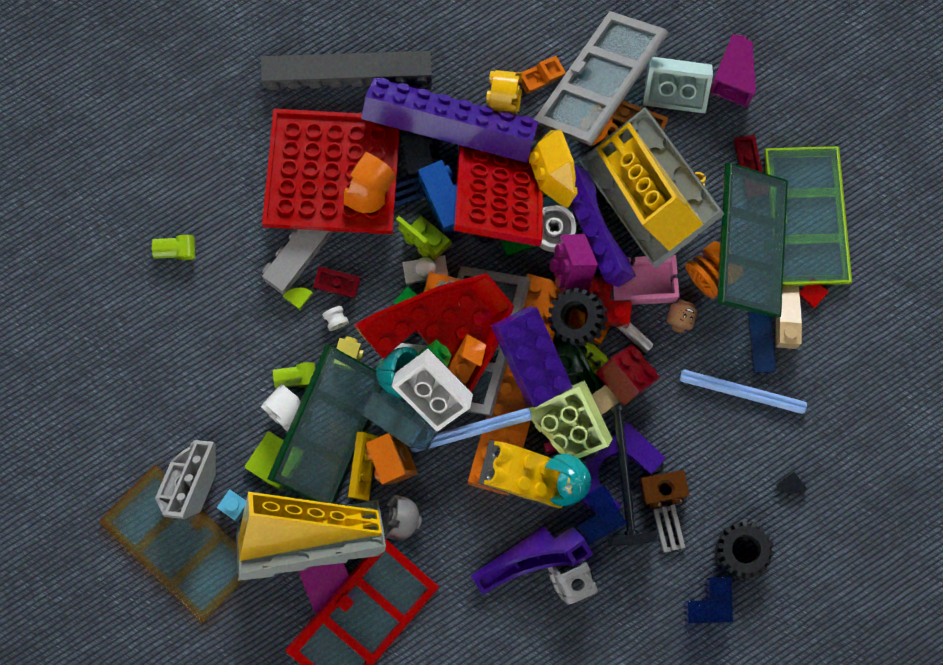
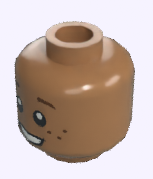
(682, 316)

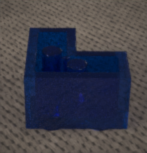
(606, 518)
(716, 607)

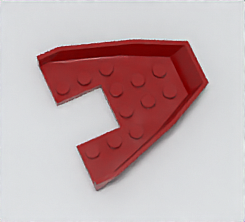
(444, 315)

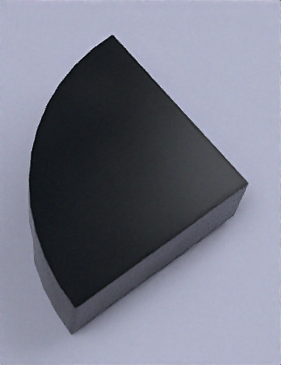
(791, 484)

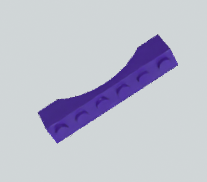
(608, 255)

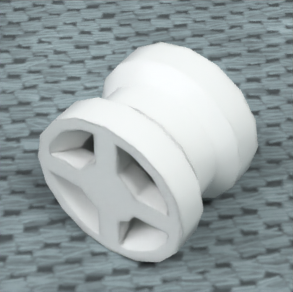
(335, 318)

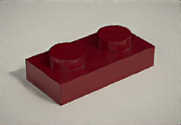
(336, 282)

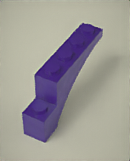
(531, 554)

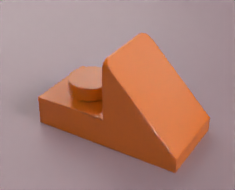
(467, 357)

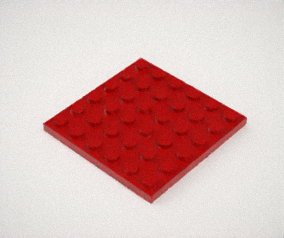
(313, 165)

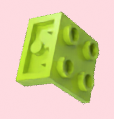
(425, 236)
(264, 458)

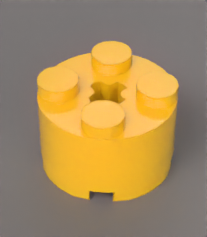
(505, 91)

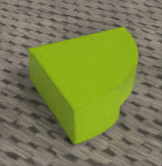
(298, 296)

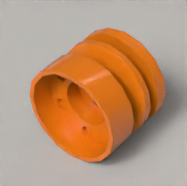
(705, 270)

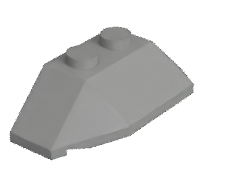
(188, 481)

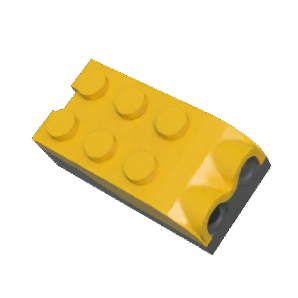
(519, 473)

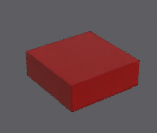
(813, 294)

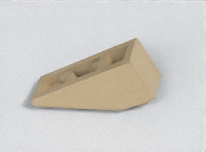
(789, 326)

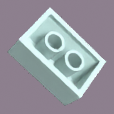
(677, 84)

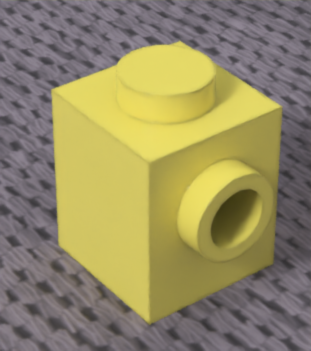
(351, 347)

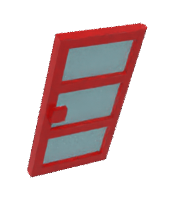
(364, 612)

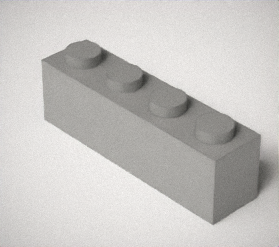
(294, 258)

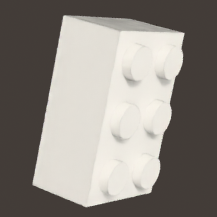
(432, 390)

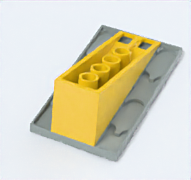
(651, 187)
(298, 533)

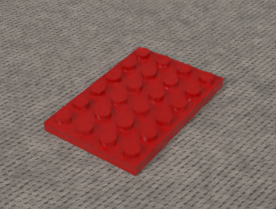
(497, 198)

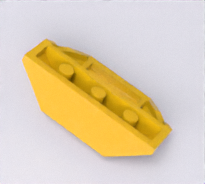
(554, 168)

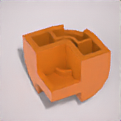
(369, 184)

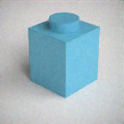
(232, 505)

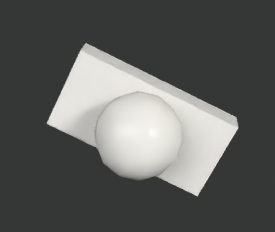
(418, 270)

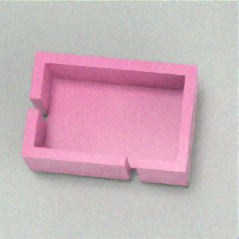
(650, 284)

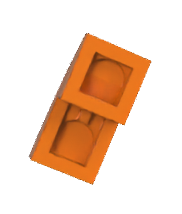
(542, 74)

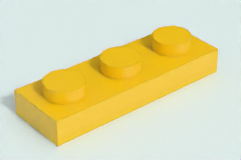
(361, 469)

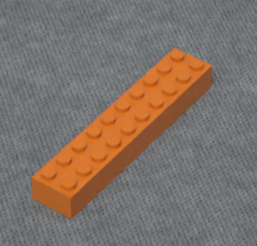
(540, 295)

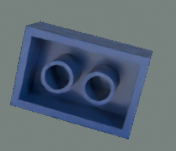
(440, 194)

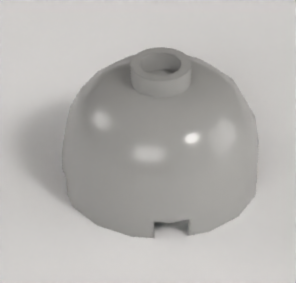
(401, 519)

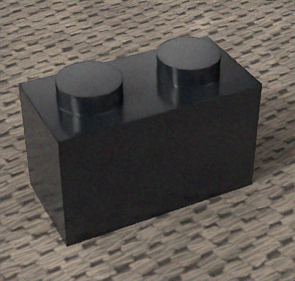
(416, 152)

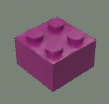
(573, 263)

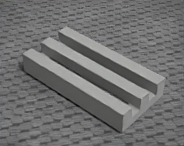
(672, 508)

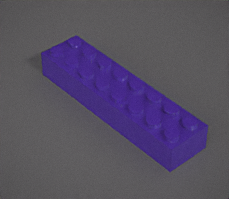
(449, 119)

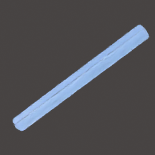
(743, 391)
(479, 428)

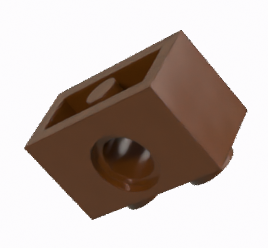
(674, 480)

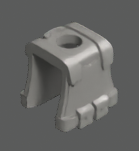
(563, 582)

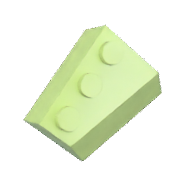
(572, 422)

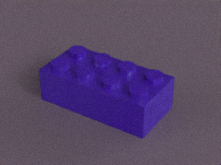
(531, 356)

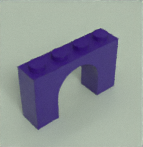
(638, 451)

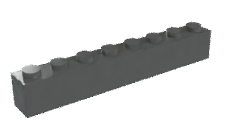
(345, 69)

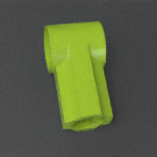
(180, 247)
(294, 376)

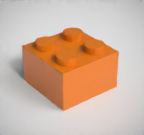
(391, 459)

